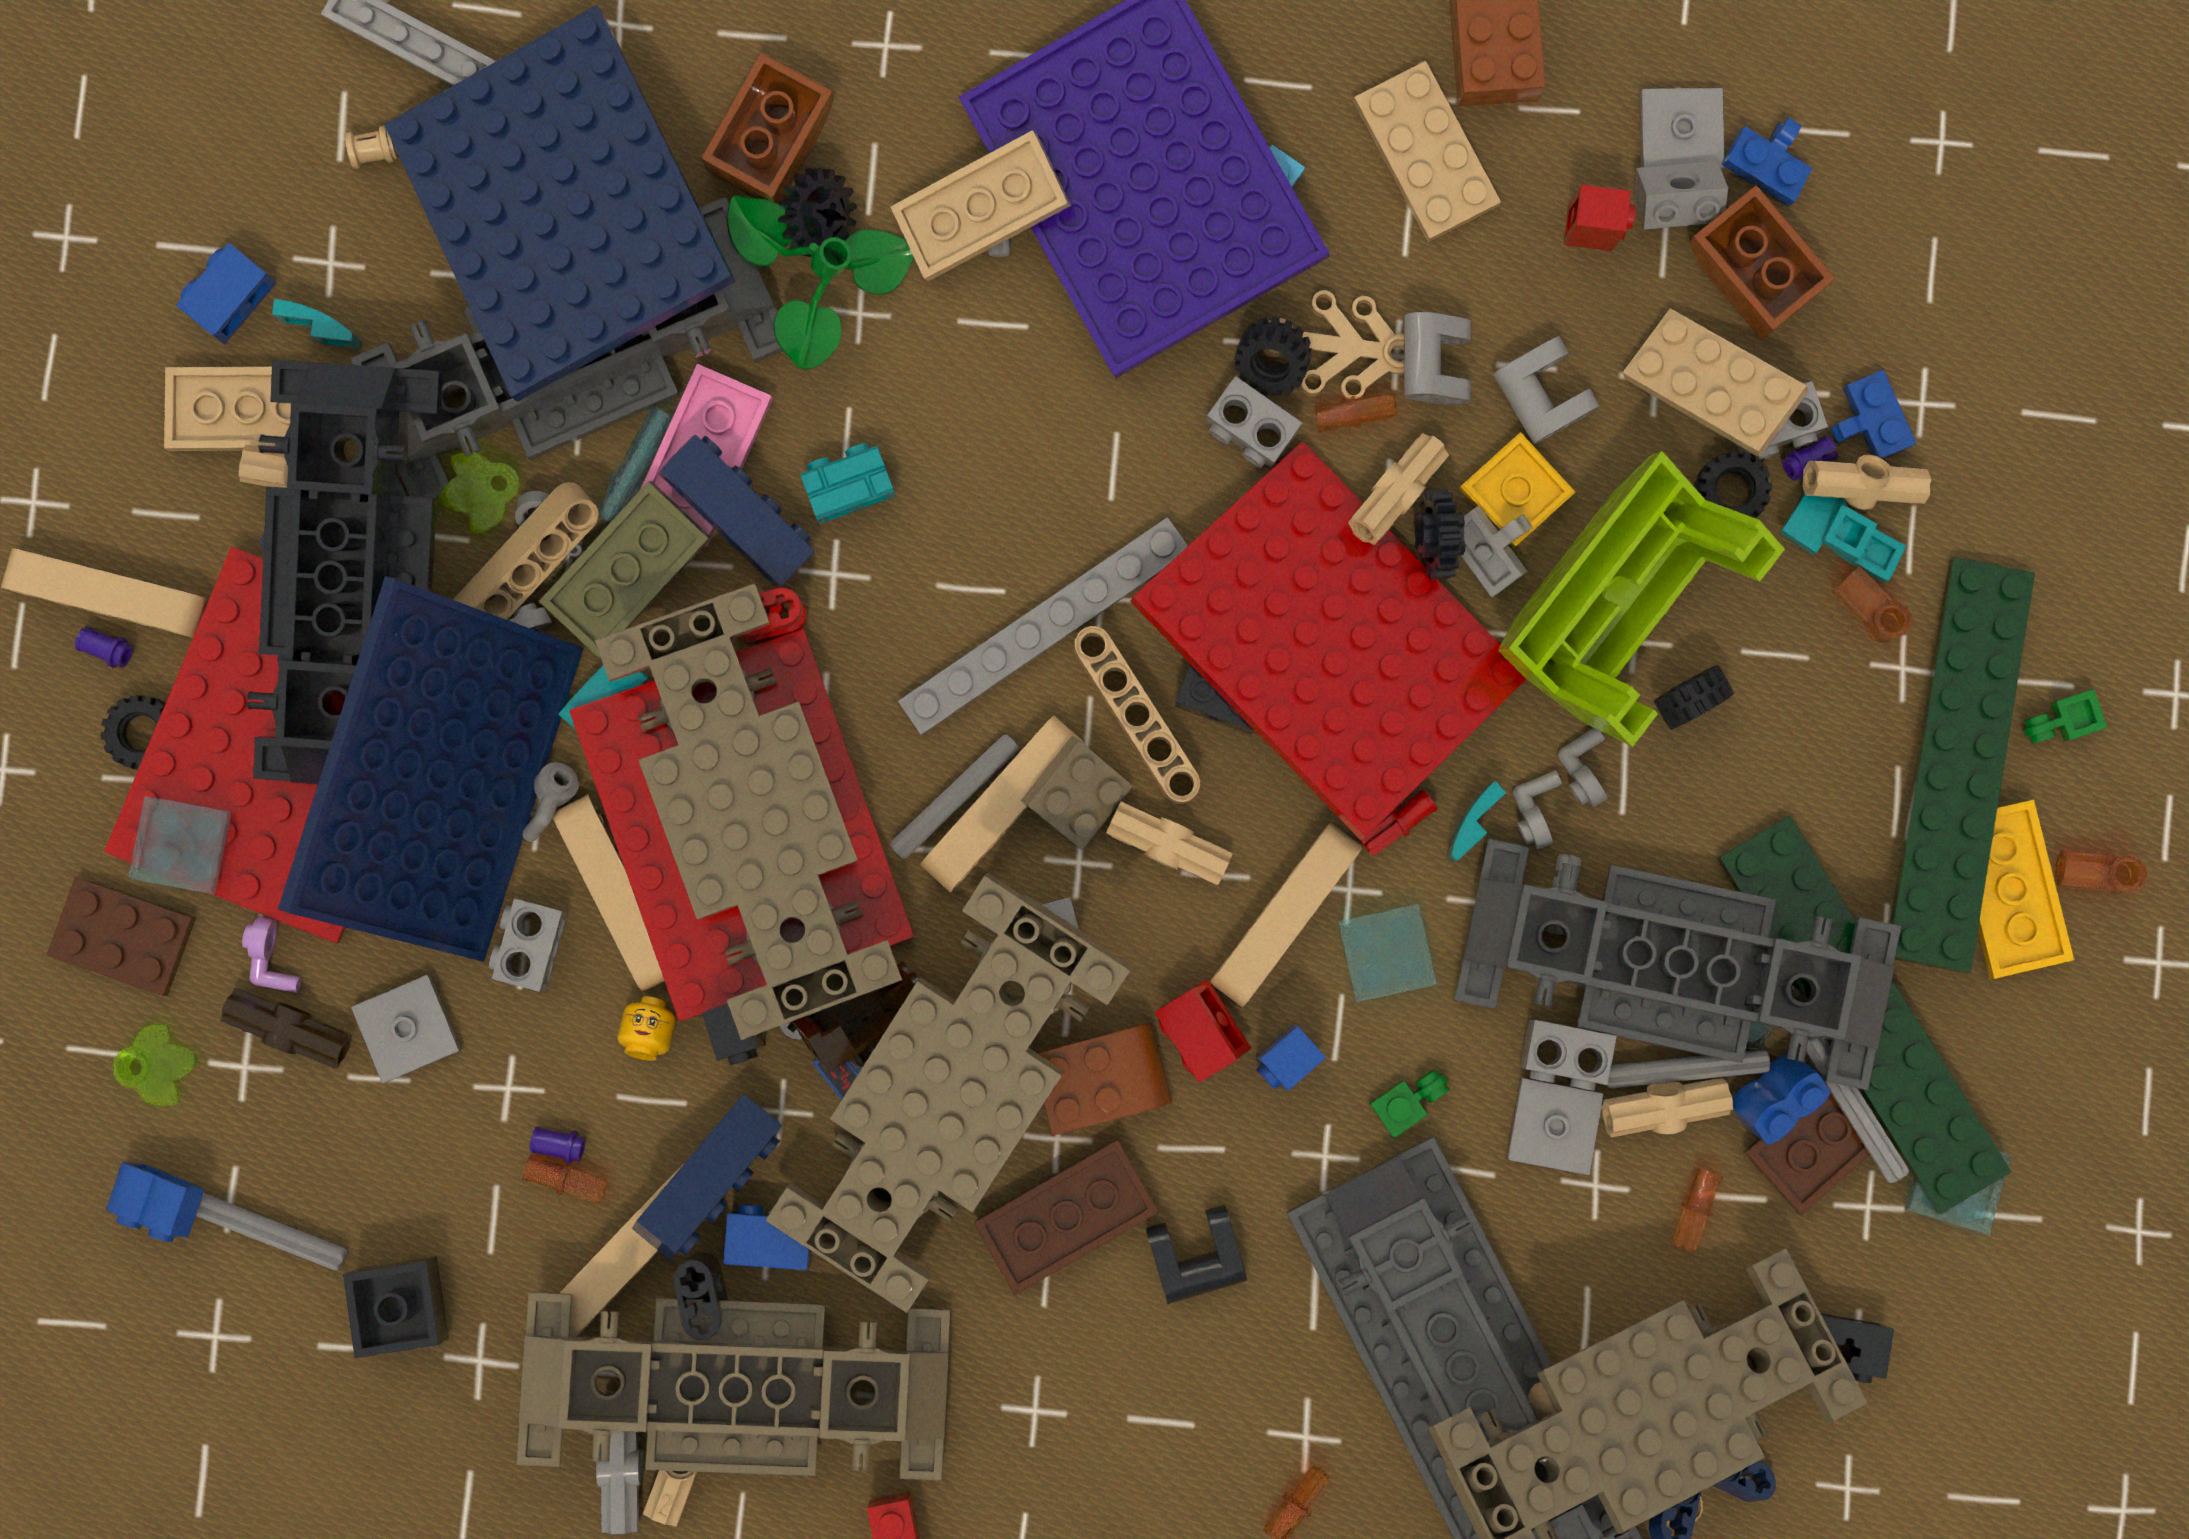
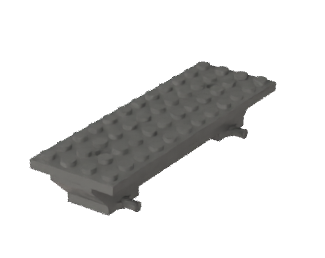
(1431, 1315)

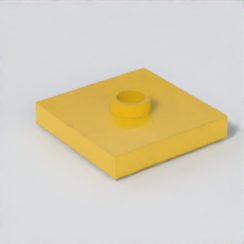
(1517, 484)

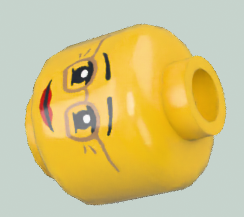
(646, 1029)

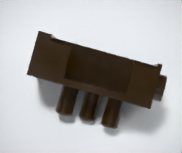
(854, 1025)

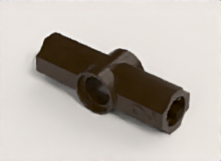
(286, 1028)

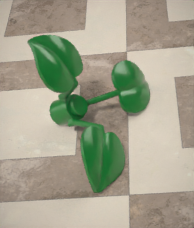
(801, 329)

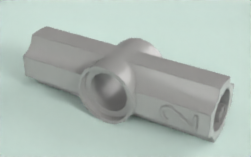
(620, 1484)

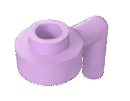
(260, 941)

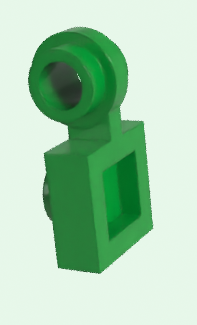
(2073, 715)
(1401, 1108)

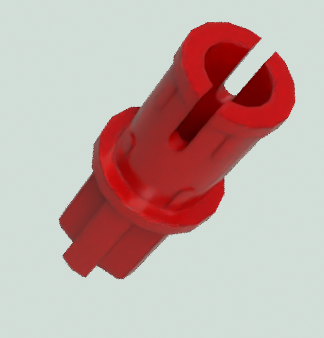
(1399, 822)

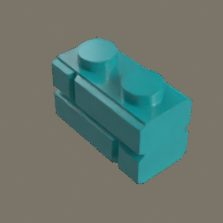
(847, 483)

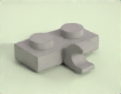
(1489, 550)

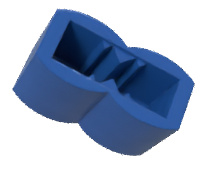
(1779, 1099)
(155, 1201)

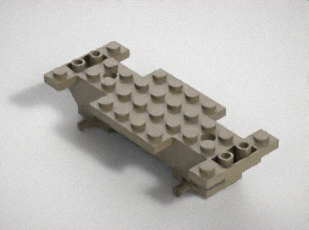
(748, 810)
(949, 1091)
(736, 1400)
(1650, 1413)

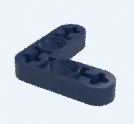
(1743, 1488)

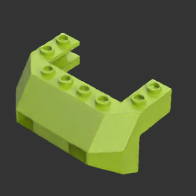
(1620, 585)

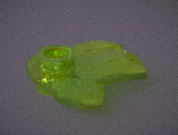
(473, 491)
(160, 1064)

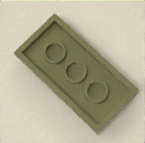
(625, 567)

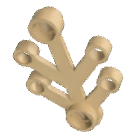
(1351, 346)

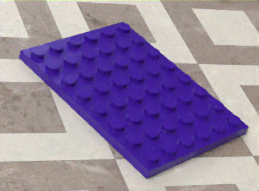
(1163, 174)

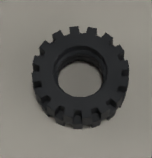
(1279, 338)
(1745, 467)
(1694, 697)
(116, 725)

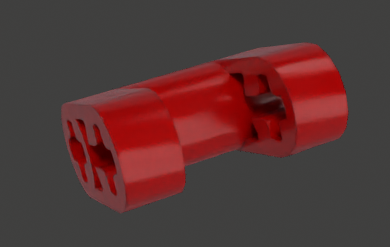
(775, 600)

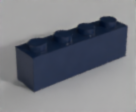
(736, 510)
(706, 1178)

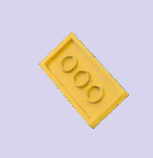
(2020, 907)

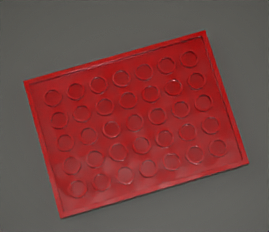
(1329, 641)
(207, 752)
(693, 949)

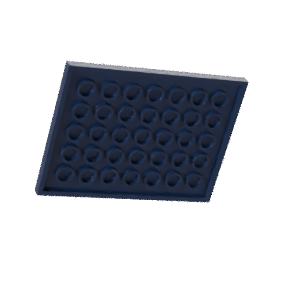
(558, 203)
(431, 773)

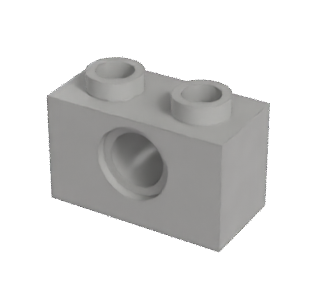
(1680, 194)

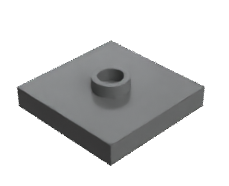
(1681, 126)
(406, 1028)
(1554, 1126)

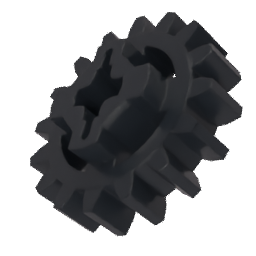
(816, 208)
(1439, 534)

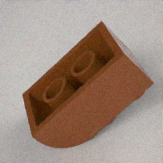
(1497, 51)
(768, 130)
(1759, 262)
(1106, 1079)

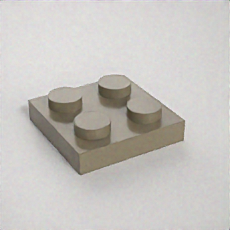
(1077, 793)

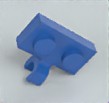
(1768, 163)
(1875, 416)

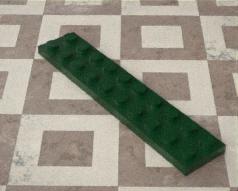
(1960, 764)
(1908, 1080)

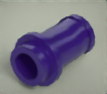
(1817, 451)
(114, 651)
(558, 1144)

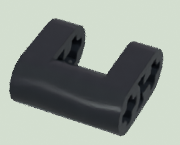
(1201, 1273)
(692, 1288)

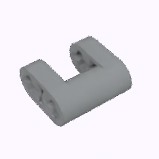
(1422, 358)
(1529, 398)

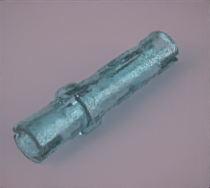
(637, 460)

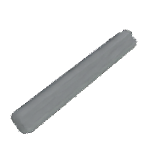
(954, 796)
(1686, 1069)
(1859, 1116)
(271, 1232)

